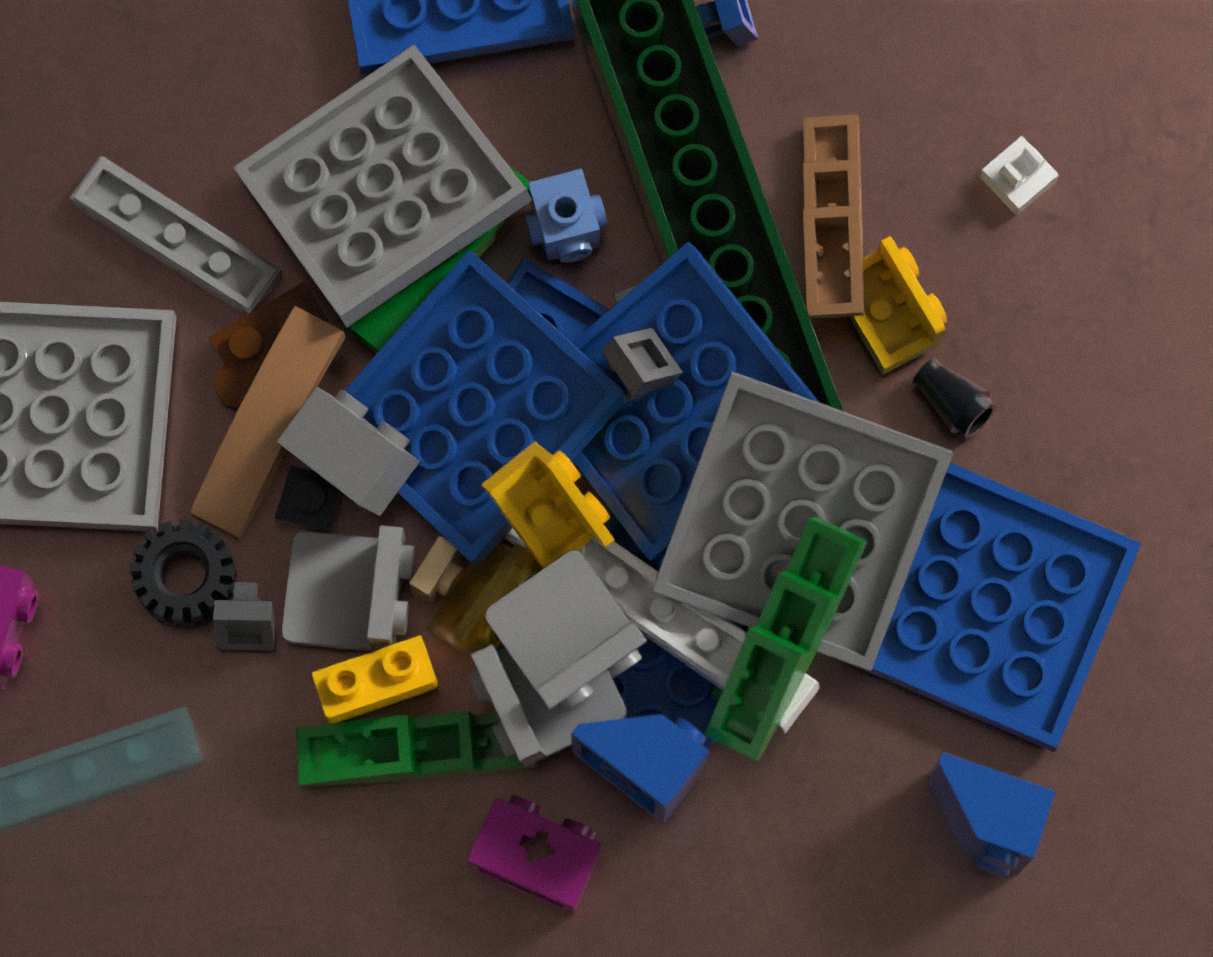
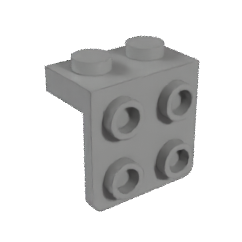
(347, 589)
(565, 630)
(527, 723)

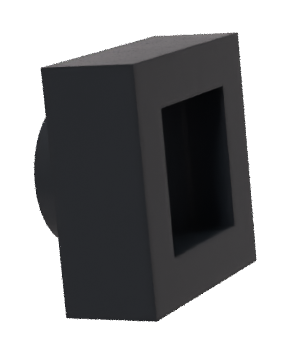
(308, 502)

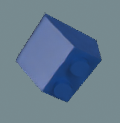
(645, 758)
(991, 813)

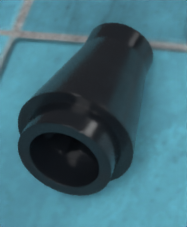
(957, 400)

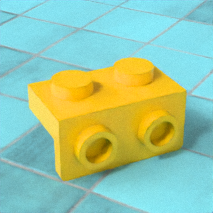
(898, 314)
(546, 506)
(375, 680)

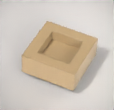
(437, 572)

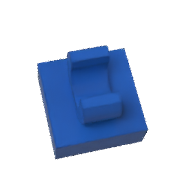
(728, 17)

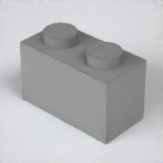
(348, 450)

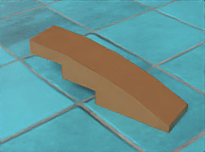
(833, 217)
(250, 450)

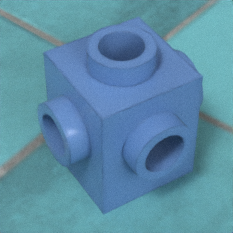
(565, 216)

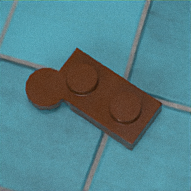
(248, 340)

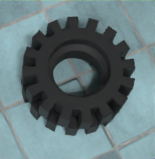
(164, 546)

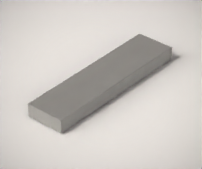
(175, 236)

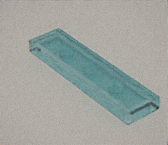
(97, 767)

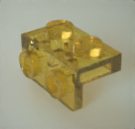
(462, 615)

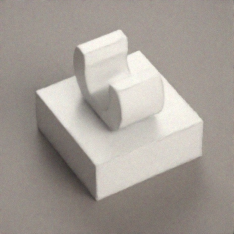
(1019, 175)

